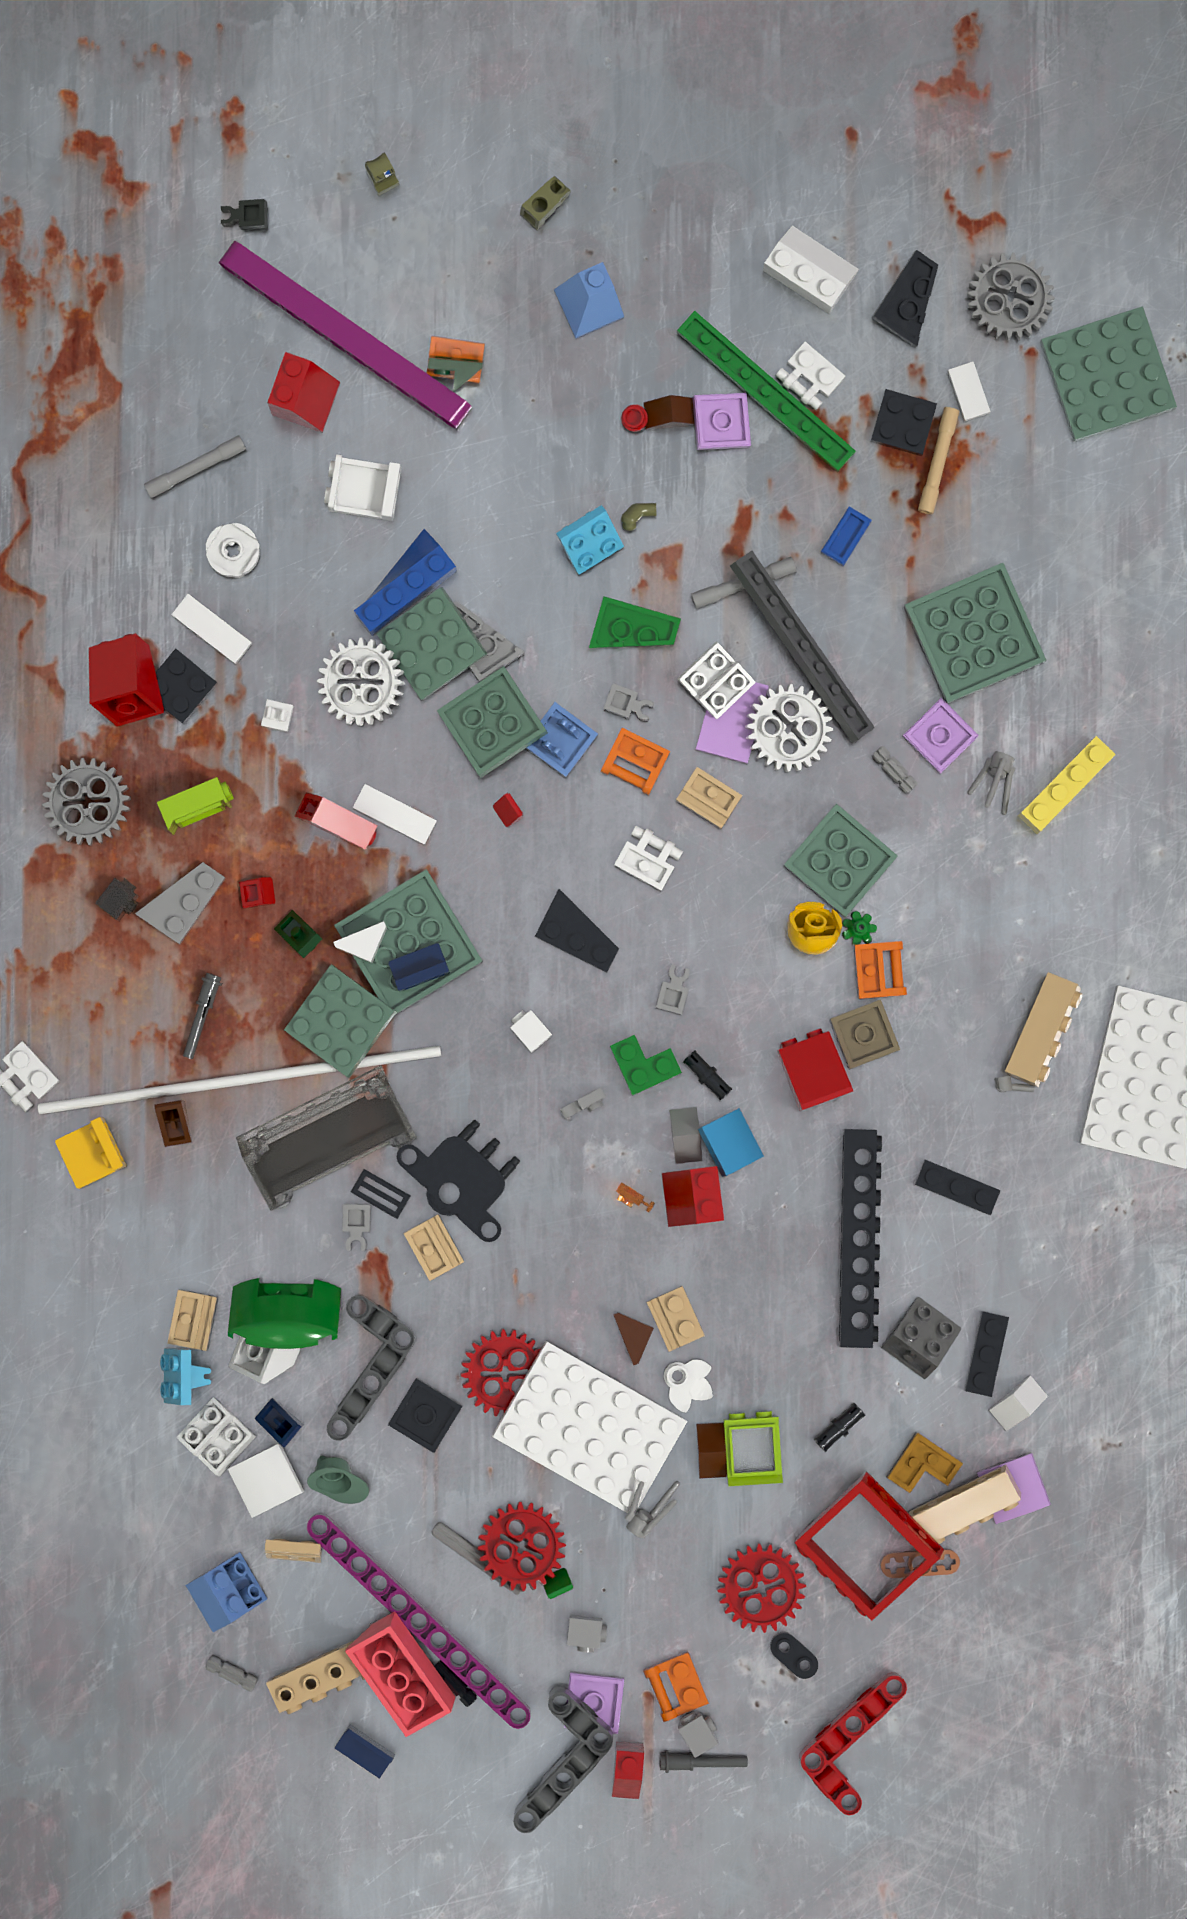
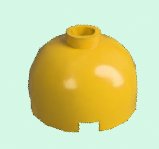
(813, 928)

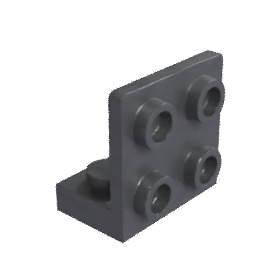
(922, 1338)

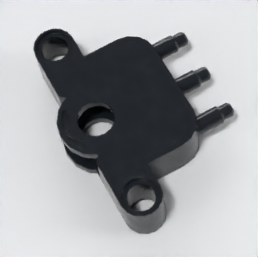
(469, 1170)

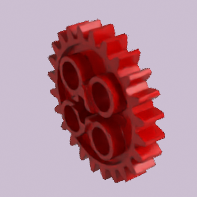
(503, 1347)
(532, 1524)
(753, 1563)

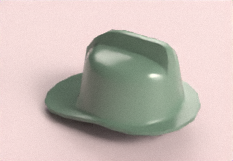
(335, 1480)

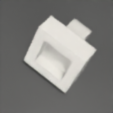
(277, 715)

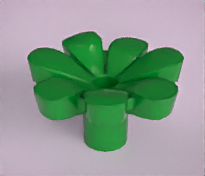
(853, 928)

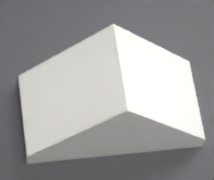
(363, 943)
(1018, 1403)

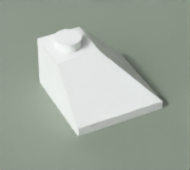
(260, 1362)

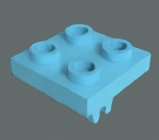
(590, 539)
(180, 1376)

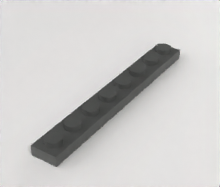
(802, 646)

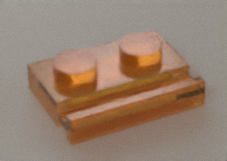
(630, 1197)

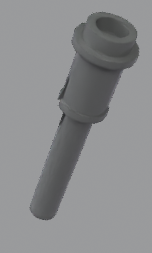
(205, 1001)
(687, 1761)

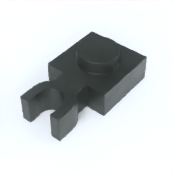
(250, 214)

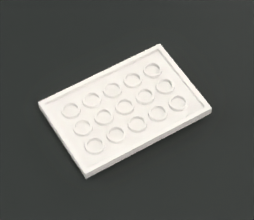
(1141, 1080)
(588, 1427)

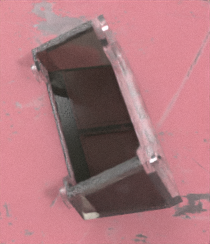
(324, 1136)

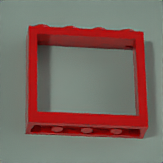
(897, 1517)

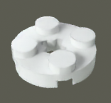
(229, 535)

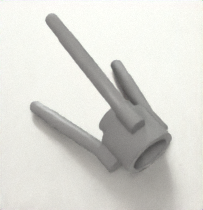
(1001, 766)
(642, 1522)

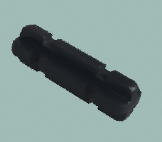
(455, 1684)

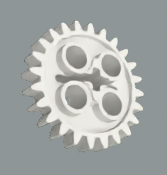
(362, 657)
(805, 711)

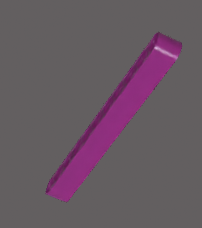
(345, 334)
(423, 1633)

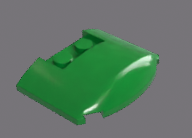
(284, 1313)

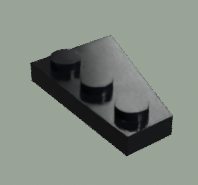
(906, 301)
(576, 934)

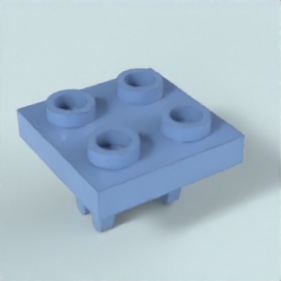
(565, 741)

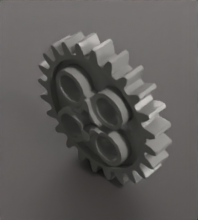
(1003, 319)
(85, 777)

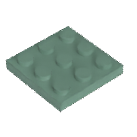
(432, 643)
(492, 721)
(840, 860)
(340, 1021)

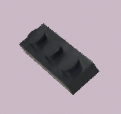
(957, 1187)
(986, 1354)

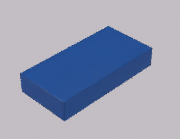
(846, 536)

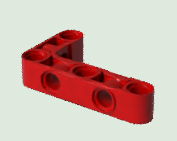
(837, 1738)

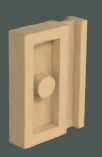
(709, 798)
(433, 1247)
(675, 1318)
(192, 1320)
(295, 1551)

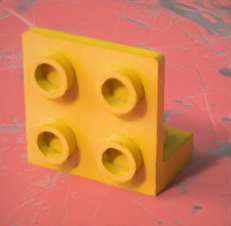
(90, 1153)

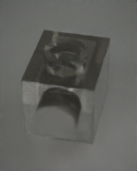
(118, 899)

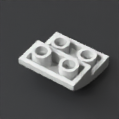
(716, 680)
(216, 1436)
(265, 1480)

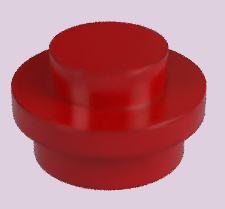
(634, 418)

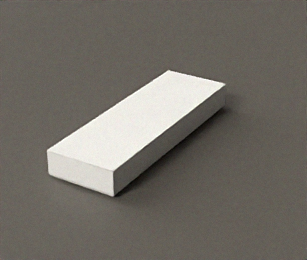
(211, 629)
(394, 814)

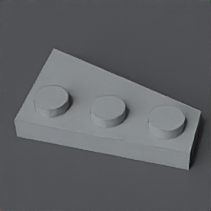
(499, 649)
(182, 903)

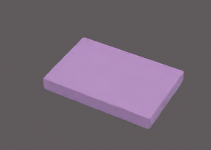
(728, 734)

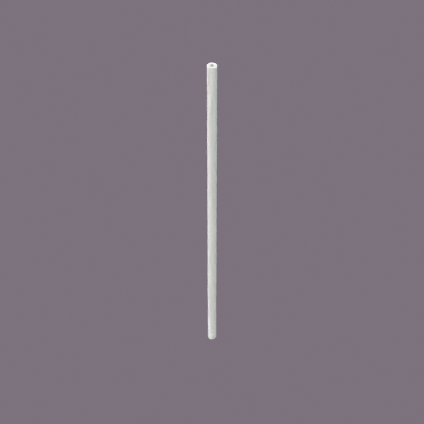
(229, 1081)

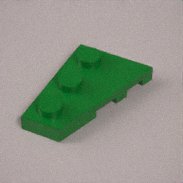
(631, 625)

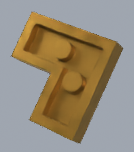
(923, 1456)

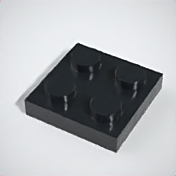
(903, 422)
(182, 686)
(425, 1415)

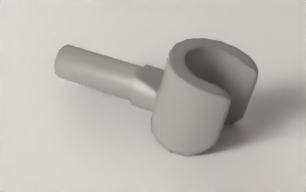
(1004, 1084)

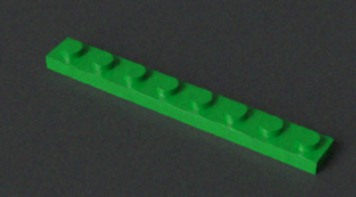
(766, 391)

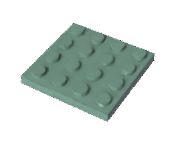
(1108, 373)
(975, 633)
(414, 920)

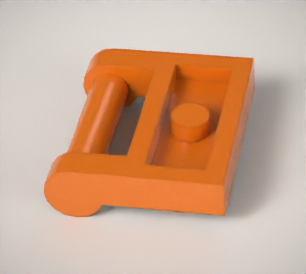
(640, 753)
(871, 970)
(684, 1682)

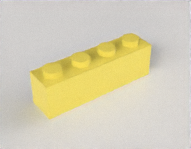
(1066, 785)

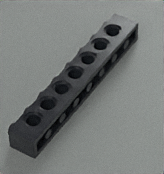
(848, 1334)

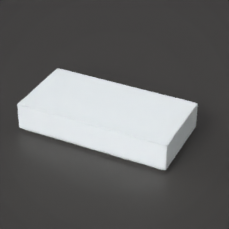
(968, 391)

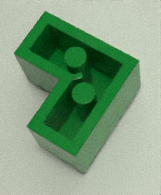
(642, 1072)

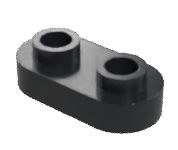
(794, 1655)

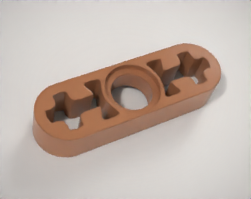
(899, 1571)

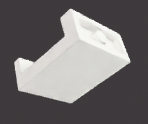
(363, 488)

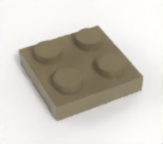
(865, 1034)

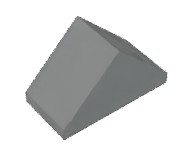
(686, 1135)

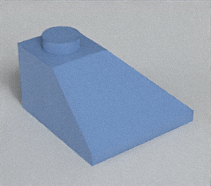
(589, 300)

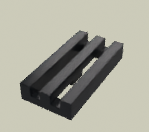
(400, 1205)

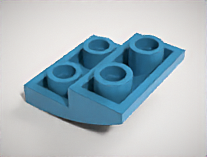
(730, 1142)

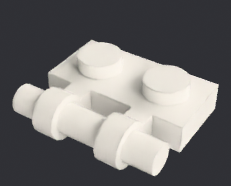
(815, 370)
(645, 865)
(31, 1071)

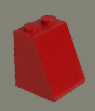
(303, 393)
(124, 680)
(814, 1069)
(692, 1196)

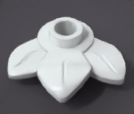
(692, 1384)

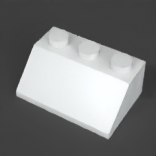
(810, 269)

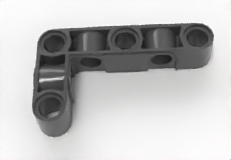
(382, 1366)
(583, 1758)

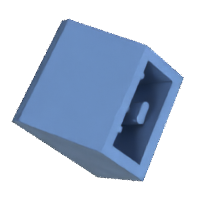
(226, 1592)

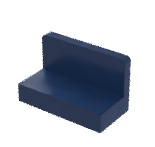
(418, 967)
(364, 1751)

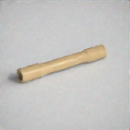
(931, 489)

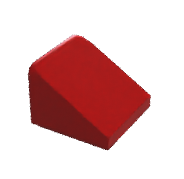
(507, 810)
(257, 892)

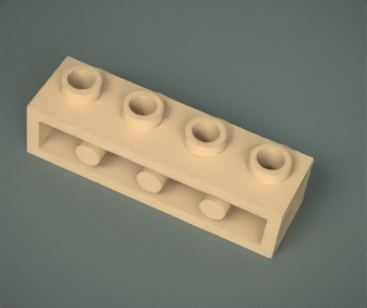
(1043, 1030)
(968, 1504)
(313, 1680)

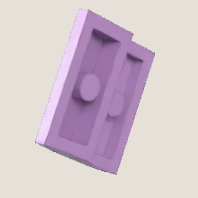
(1029, 1483)

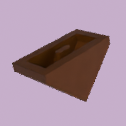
(669, 412)
(173, 1122)
(634, 1335)
(711, 1450)

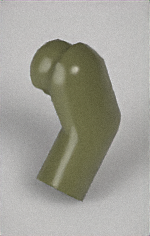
(635, 512)

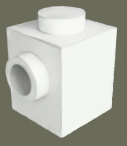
(530, 1030)

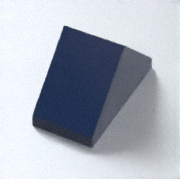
(279, 1422)

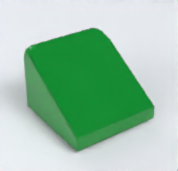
(559, 1584)

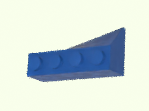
(411, 578)

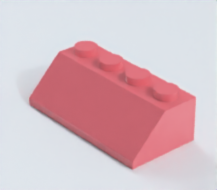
(401, 1674)

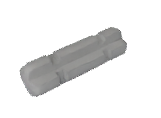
(895, 769)
(231, 1673)

